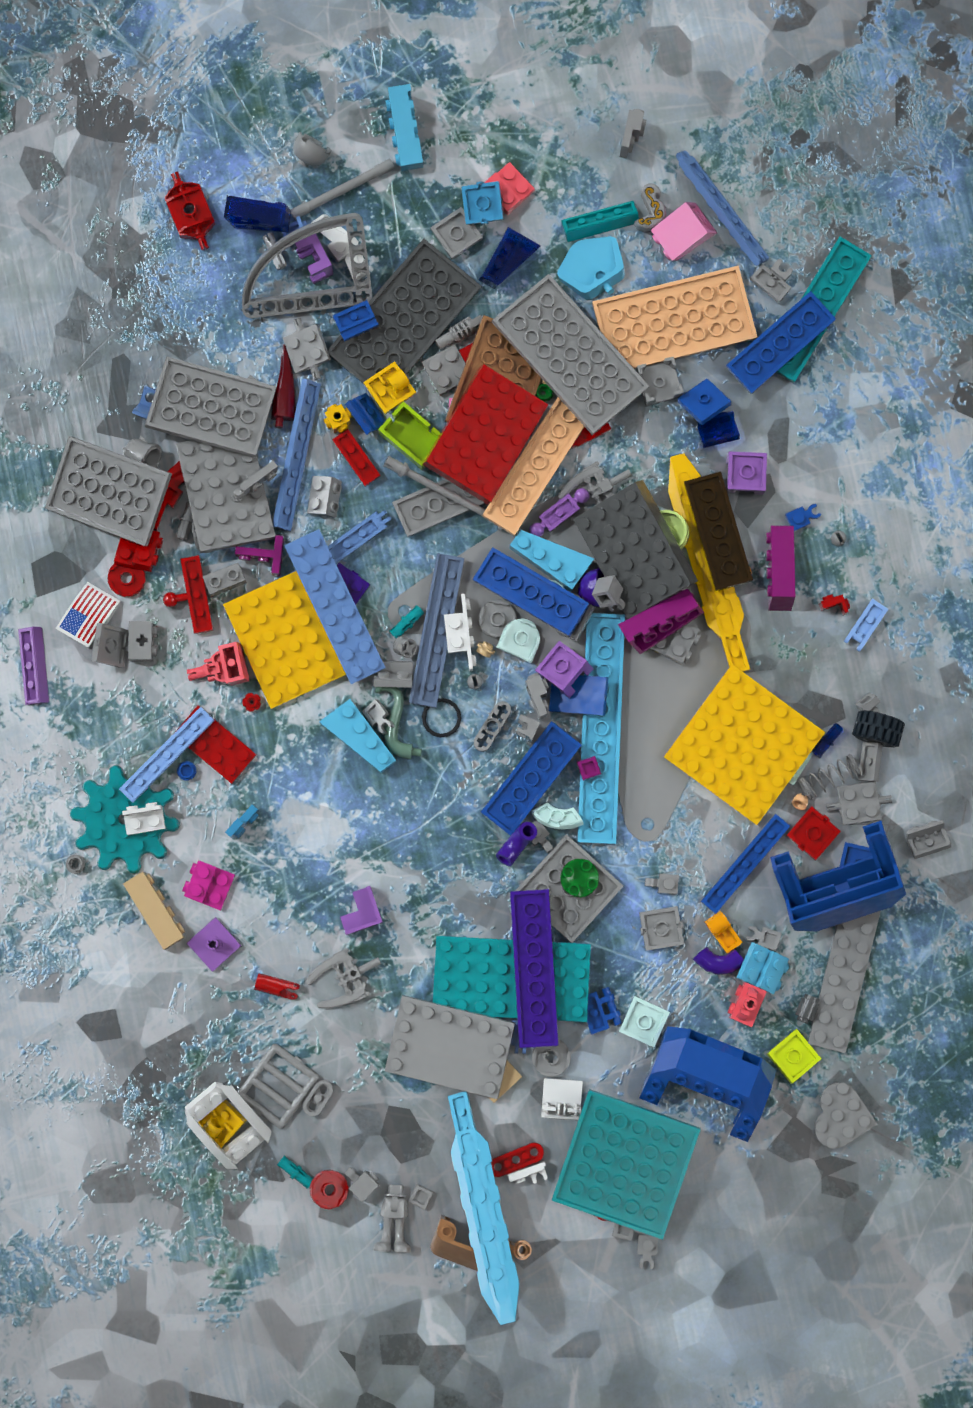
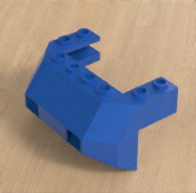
(842, 891)
(713, 1071)

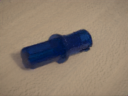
(827, 740)

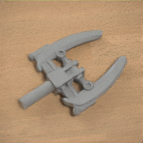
(603, 487)
(351, 974)

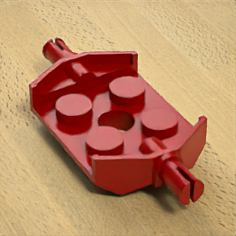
(189, 225)

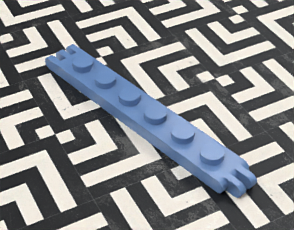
(722, 208)
(358, 536)

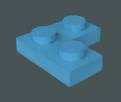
(237, 828)

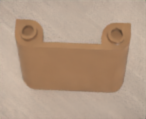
(445, 1246)

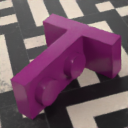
(264, 555)

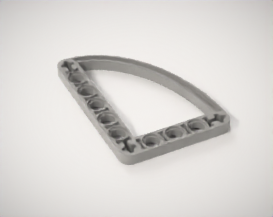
(292, 238)

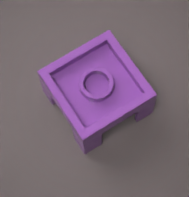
(322, 267)
(746, 472)
(563, 667)

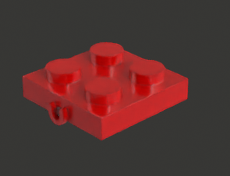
(813, 833)

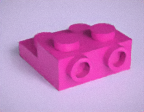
(208, 885)

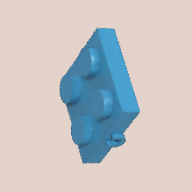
(482, 203)

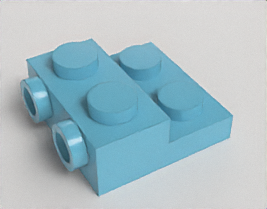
(763, 968)

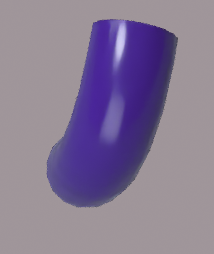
(516, 843)
(718, 964)

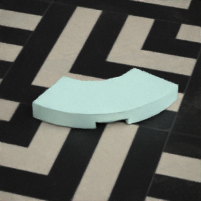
(557, 818)

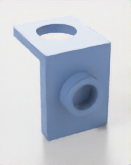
(143, 407)

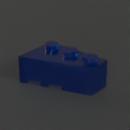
(257, 214)
(507, 257)

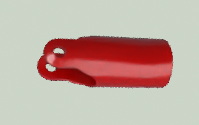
(276, 986)

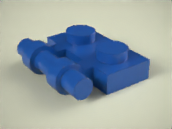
(596, 1018)

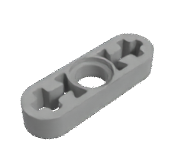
(495, 711)

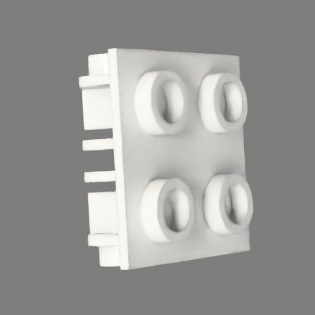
(561, 1099)

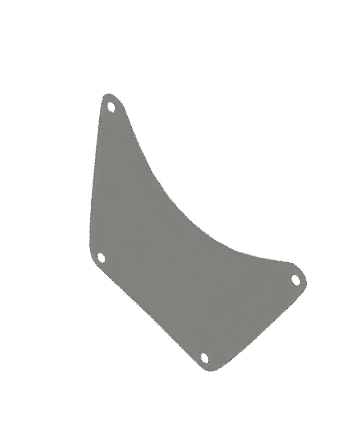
(656, 691)

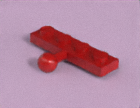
(195, 595)

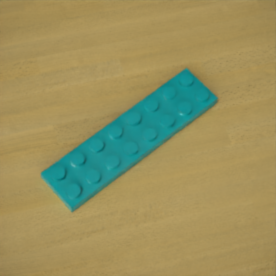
(831, 287)

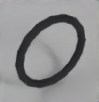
(443, 734)

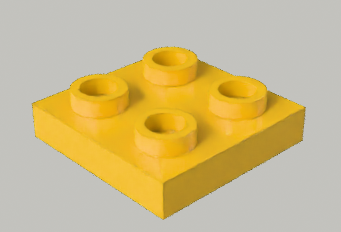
(389, 387)
(222, 1123)

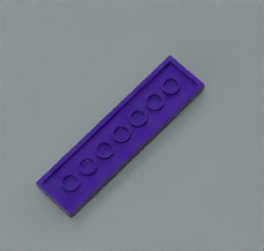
(534, 968)

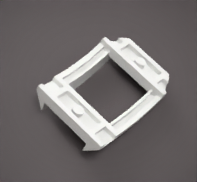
(241, 1145)

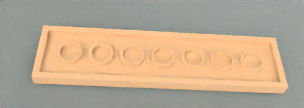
(534, 468)

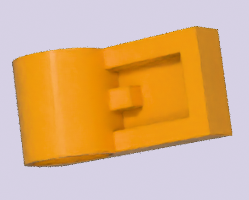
(723, 932)

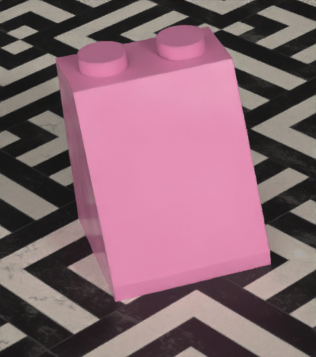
(683, 231)

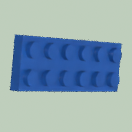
(780, 342)
(531, 592)
(531, 778)

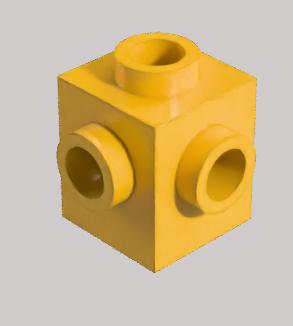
(337, 425)

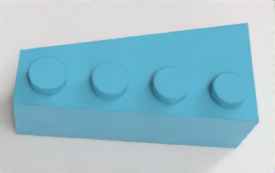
(552, 559)
(354, 731)

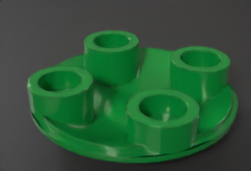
(579, 878)

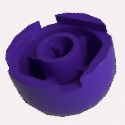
(587, 586)

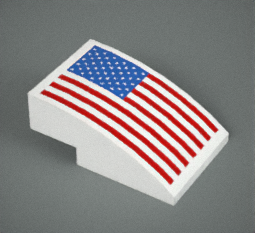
(84, 613)

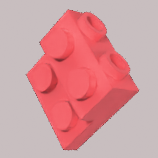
(513, 187)

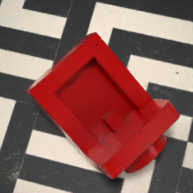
(831, 601)

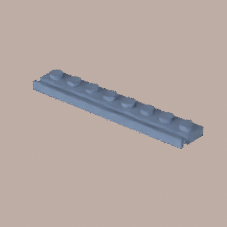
(433, 640)

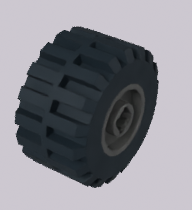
(878, 728)

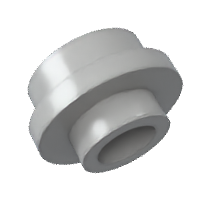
(71, 859)

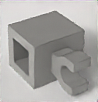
(608, 593)
(363, 1184)

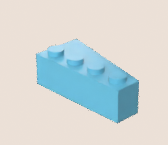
(405, 127)

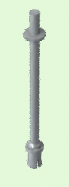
(404, 470)

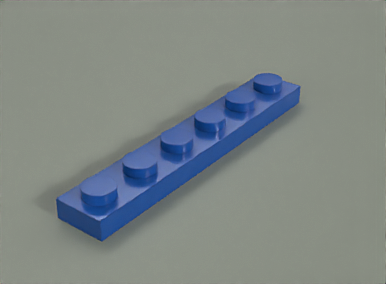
(745, 863)

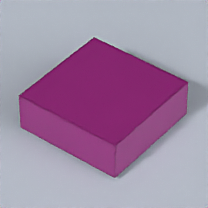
(588, 768)

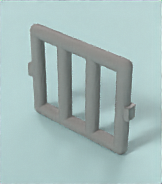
(302, 1092)

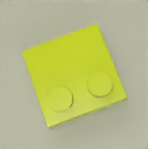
(793, 1056)

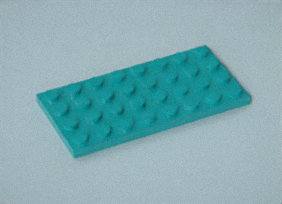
(481, 977)

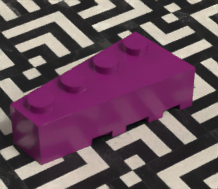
(781, 568)

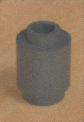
(807, 1008)

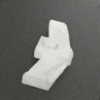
(339, 246)

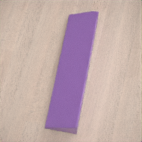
(33, 665)

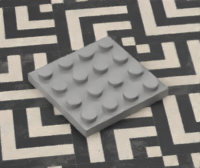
(569, 913)

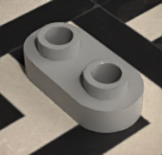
(318, 1098)

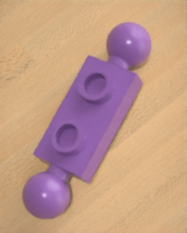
(559, 512)

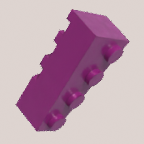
(660, 620)

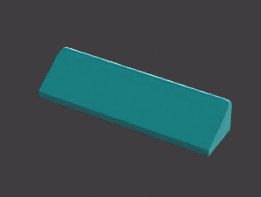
(600, 221)

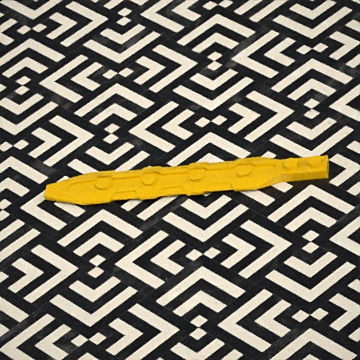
(721, 607)

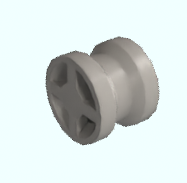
(405, 647)

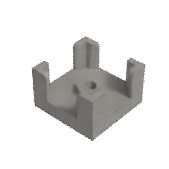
(661, 380)

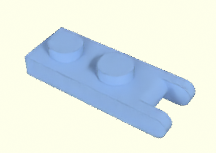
(866, 623)

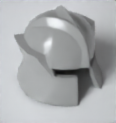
(140, 449)

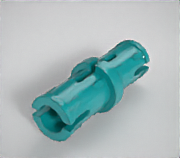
(406, 622)
(295, 1172)

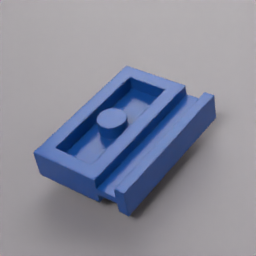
(355, 320)
(365, 413)

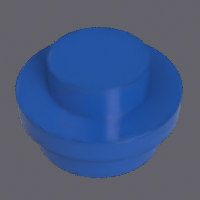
(186, 770)

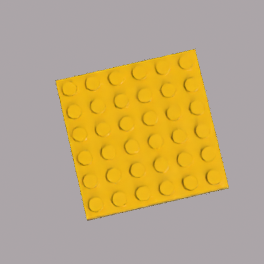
(284, 639)
(744, 744)

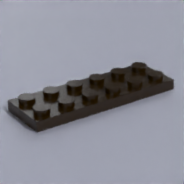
(718, 531)

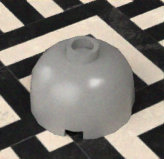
(310, 150)

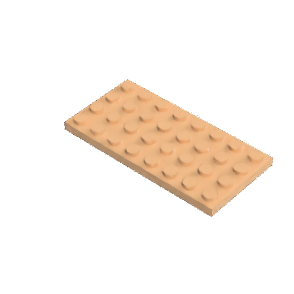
(677, 318)

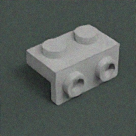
(324, 496)
(927, 839)

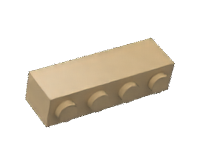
(154, 910)

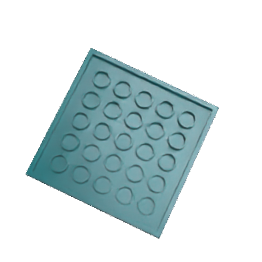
(626, 1164)

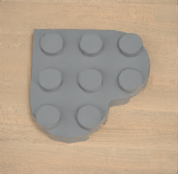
(842, 1116)

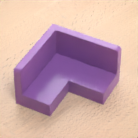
(367, 914)

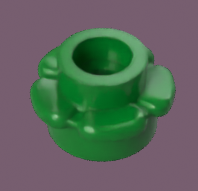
(548, 396)

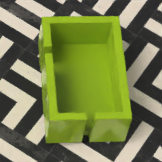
(409, 434)

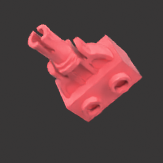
(224, 666)
(747, 1004)

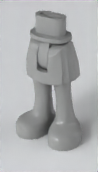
(395, 1208)

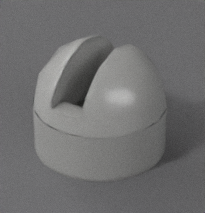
(834, 539)
(471, 684)

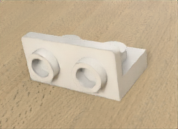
(144, 819)

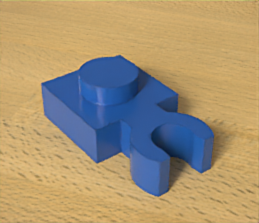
(800, 518)

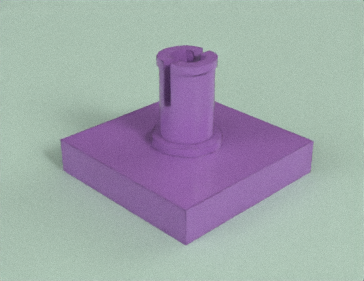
(214, 944)

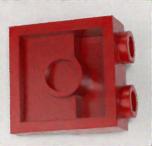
(139, 556)

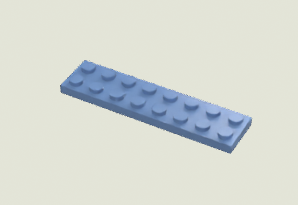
(334, 606)

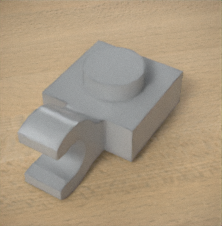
(541, 836)
(666, 883)

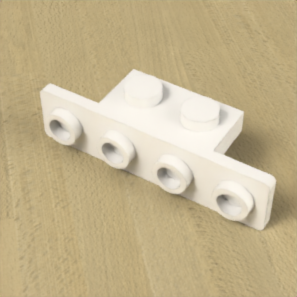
(457, 632)

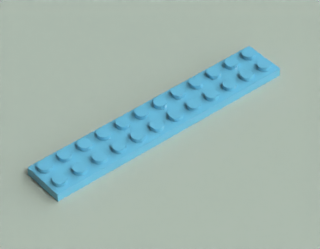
(602, 733)

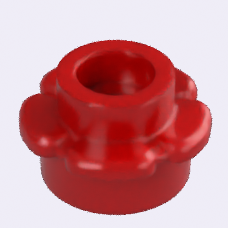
(251, 707)

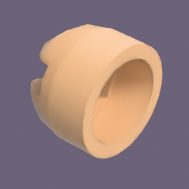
(800, 802)

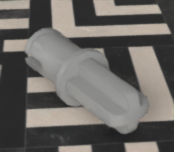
(279, 260)
(185, 524)

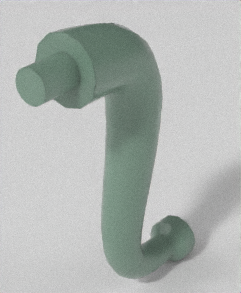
(396, 747)

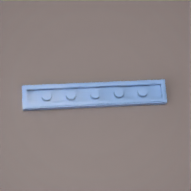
(166, 755)

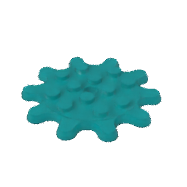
(108, 834)

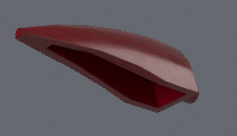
(284, 400)

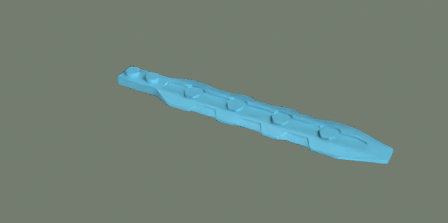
(483, 1212)

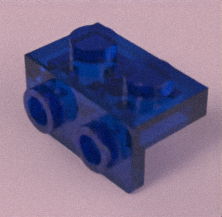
(718, 430)

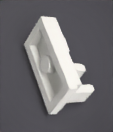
(519, 1175)

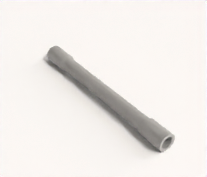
(378, 170)

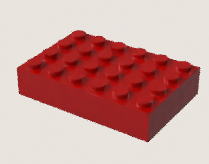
(485, 434)

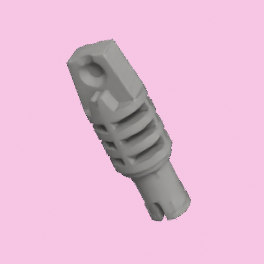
(459, 332)

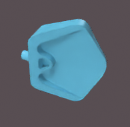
(592, 267)

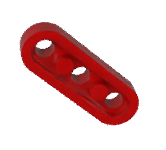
(523, 1153)

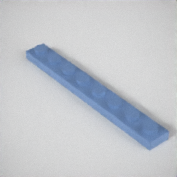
(296, 455)

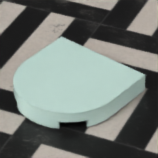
(520, 639)

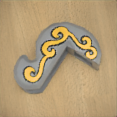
(656, 208)

